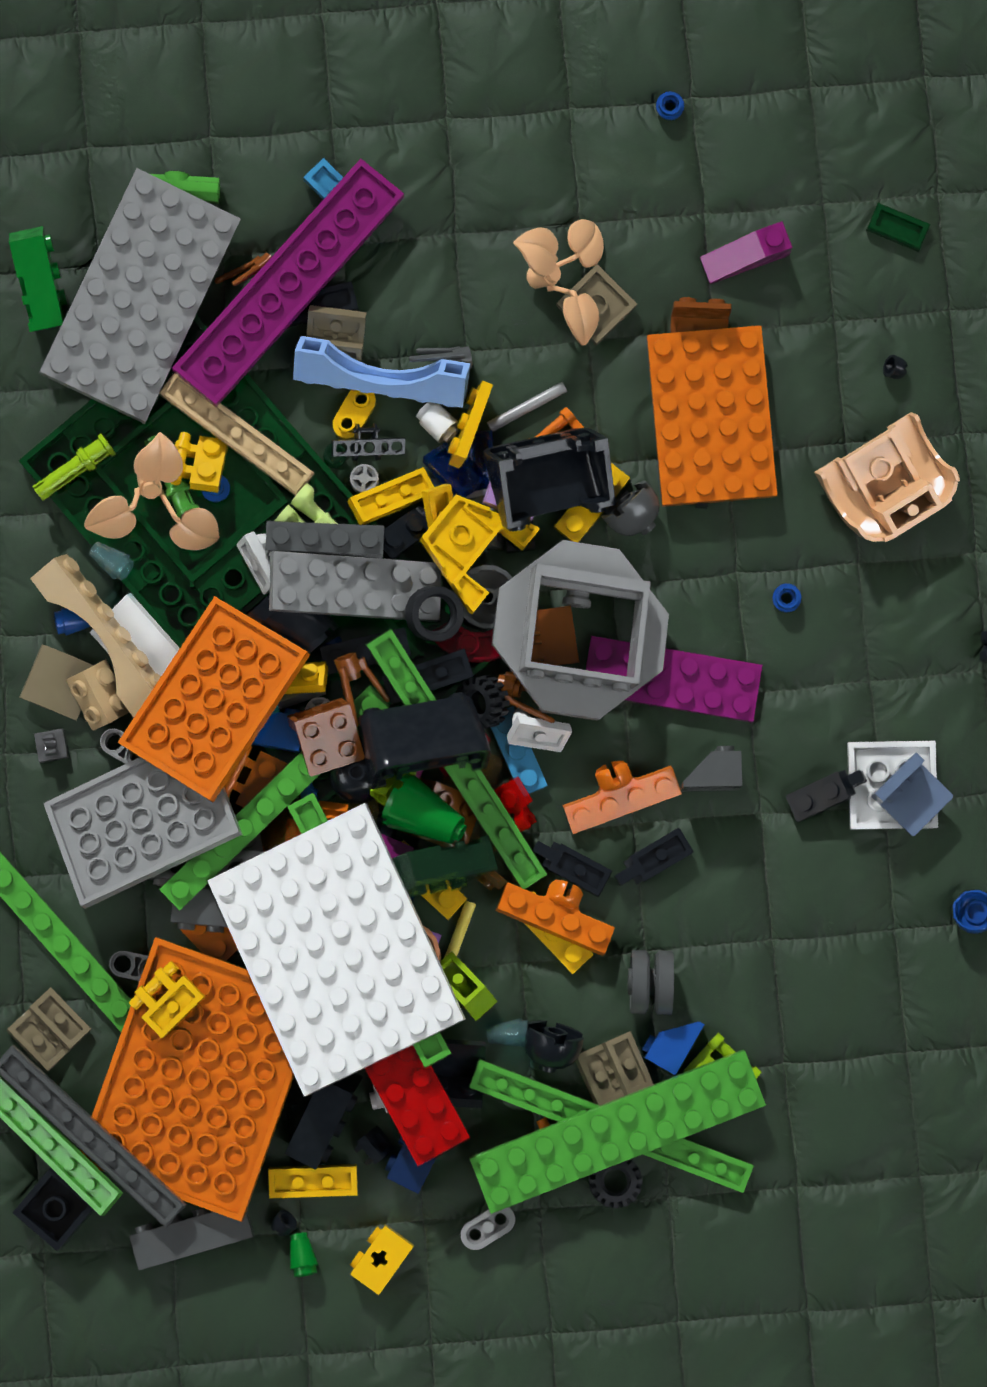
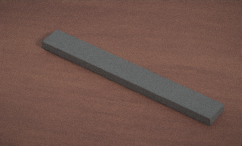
(90, 1136)

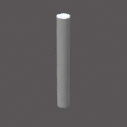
(527, 406)

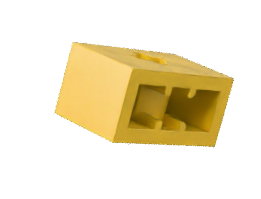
(396, 1251)

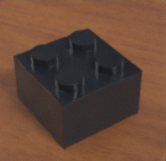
(53, 1210)

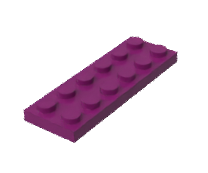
(687, 681)

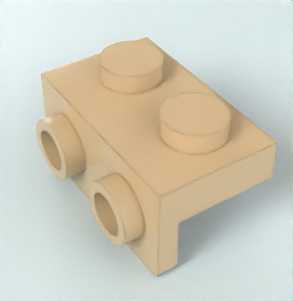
(97, 695)

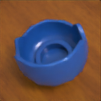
(971, 911)

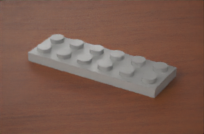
(350, 585)

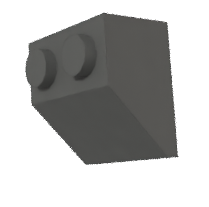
(717, 772)

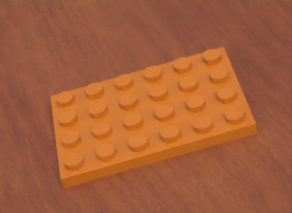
(711, 416)
(214, 699)

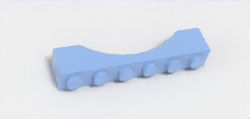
(324, 364)

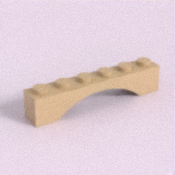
(66, 586)

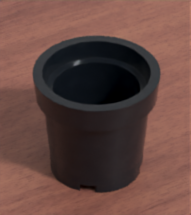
(300, 628)

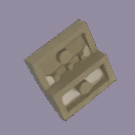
(340, 327)
(48, 682)
(48, 1030)
(613, 1069)

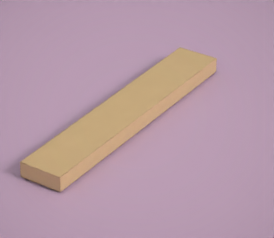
(238, 435)

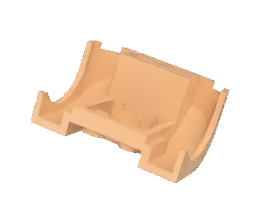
(889, 482)

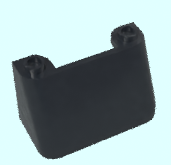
(550, 475)
(422, 738)

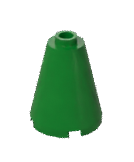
(422, 812)

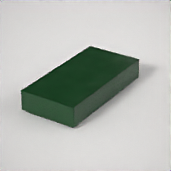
(898, 227)

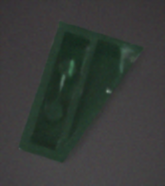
(445, 867)

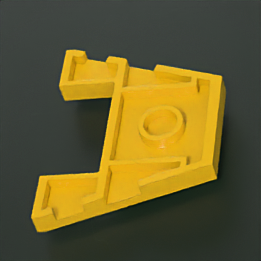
(460, 538)

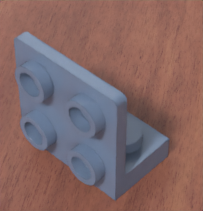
(912, 795)

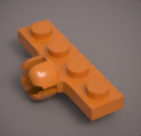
(620, 795)
(556, 915)

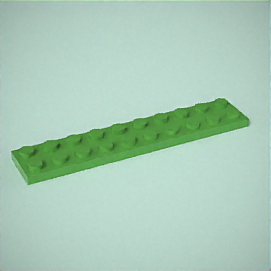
(617, 1131)

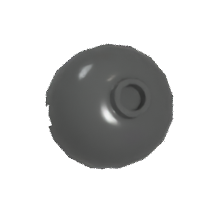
(634, 511)

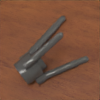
(455, 354)

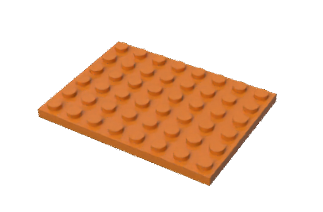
(204, 1094)

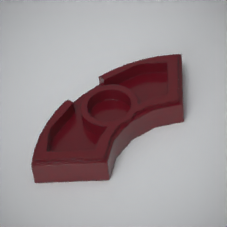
(477, 645)

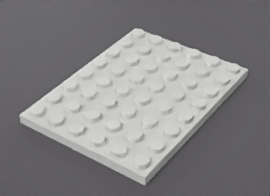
(336, 950)

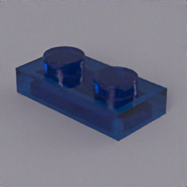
(463, 480)

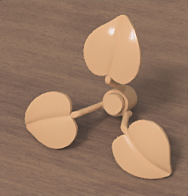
(540, 250)
(154, 464)

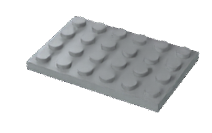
(134, 828)

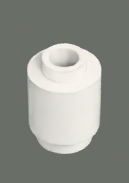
(437, 422)

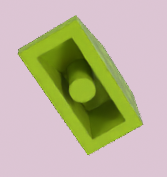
(467, 987)

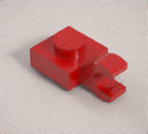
(515, 800)

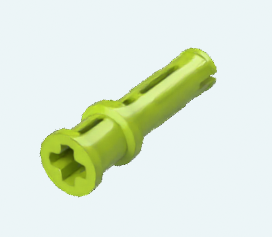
(86, 459)

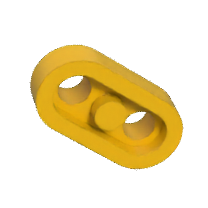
(354, 412)

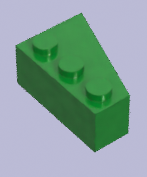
(38, 278)

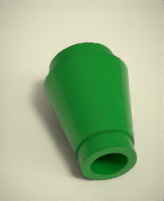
(302, 1256)

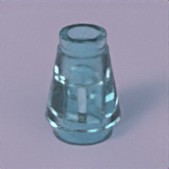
(114, 562)
(508, 1033)

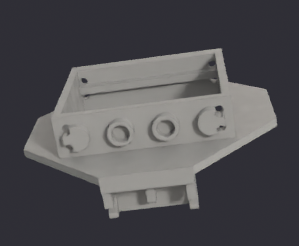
(586, 570)

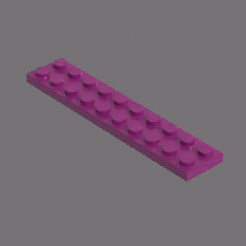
(288, 282)

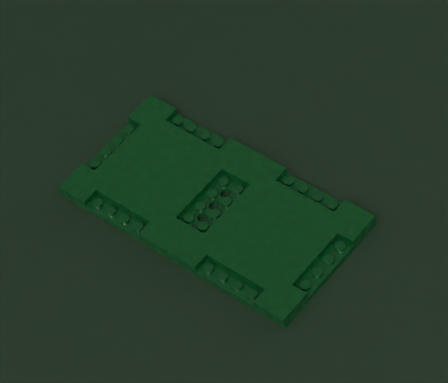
(181, 583)

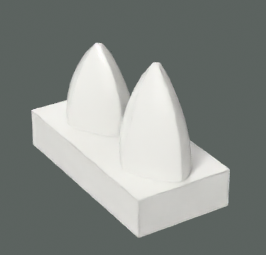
(253, 551)
(537, 732)

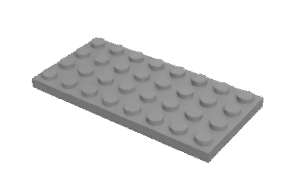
(140, 296)

